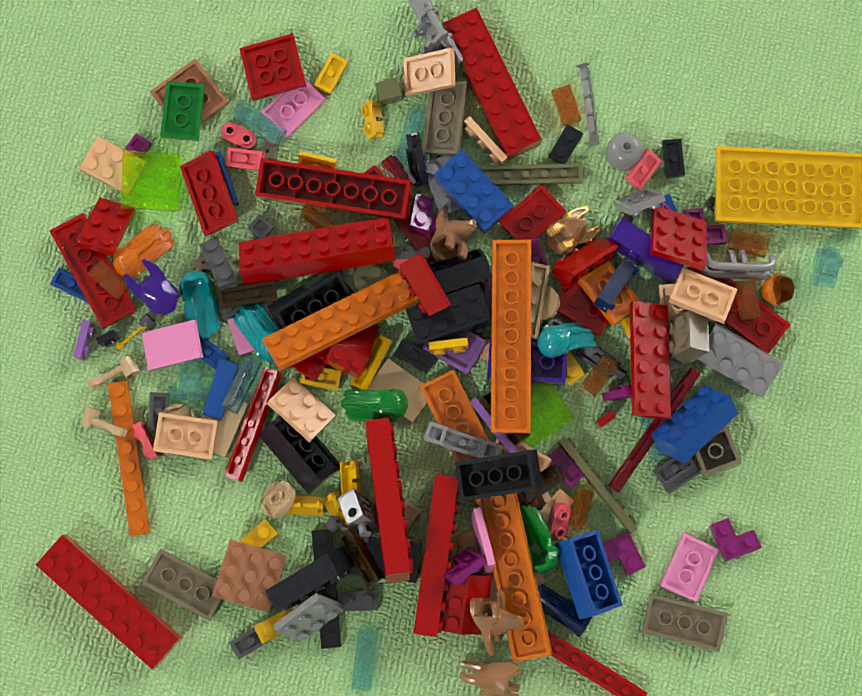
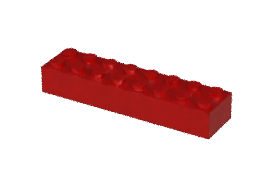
(492, 85)
(334, 189)
(316, 251)
(387, 500)
(436, 556)
(109, 601)

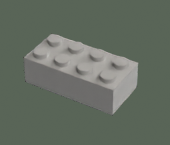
(740, 360)

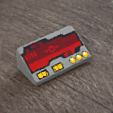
(394, 168)

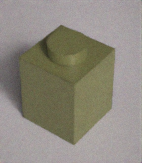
(389, 91)

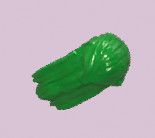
(374, 404)
(540, 543)

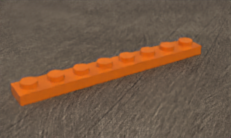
(129, 459)

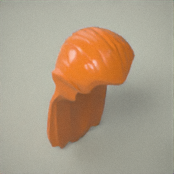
(148, 245)

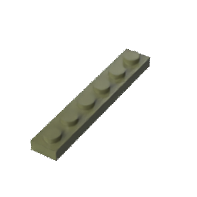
(534, 174)
(603, 491)

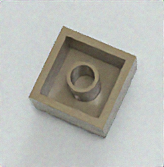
(688, 337)
(718, 454)

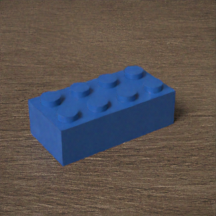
(473, 191)
(694, 424)
(588, 574)

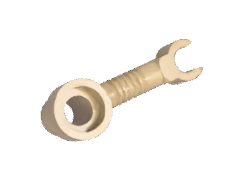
(126, 367)
(91, 418)

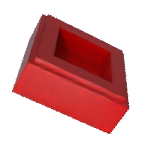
(605, 419)

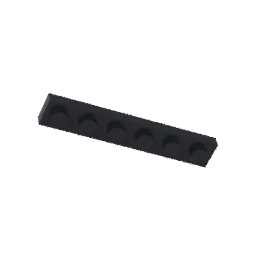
(330, 631)

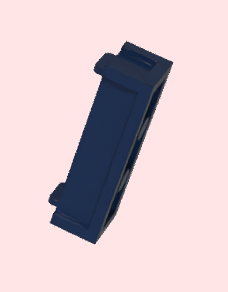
(616, 283)
(562, 610)

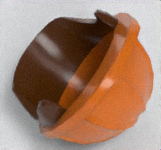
(777, 289)

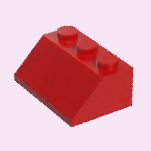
(583, 261)
(423, 285)
(457, 607)

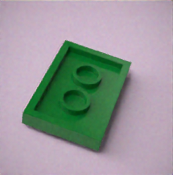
(182, 111)

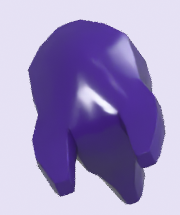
(154, 290)

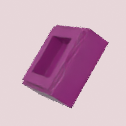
(138, 144)

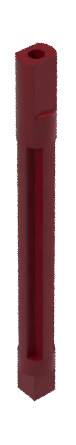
(646, 439)

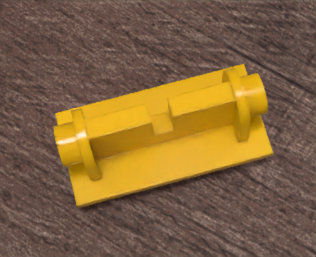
(371, 111)
(349, 475)
(307, 506)
(333, 507)

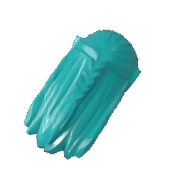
(200, 302)
(256, 324)
(563, 338)

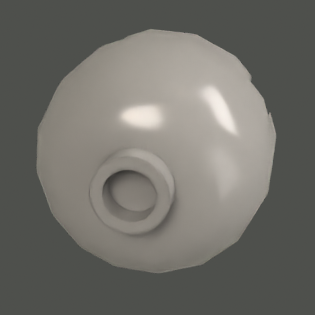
(624, 151)

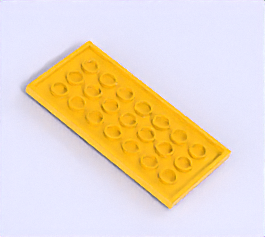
(788, 187)

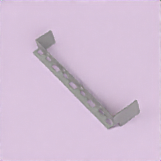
(588, 104)

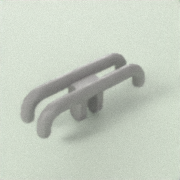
(739, 269)

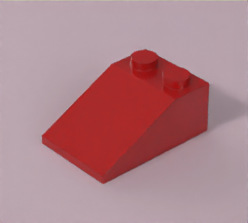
(353, 352)

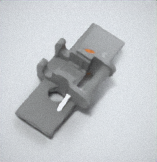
(432, 29)

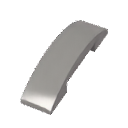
(460, 441)

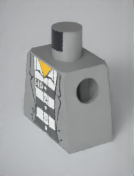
(358, 512)

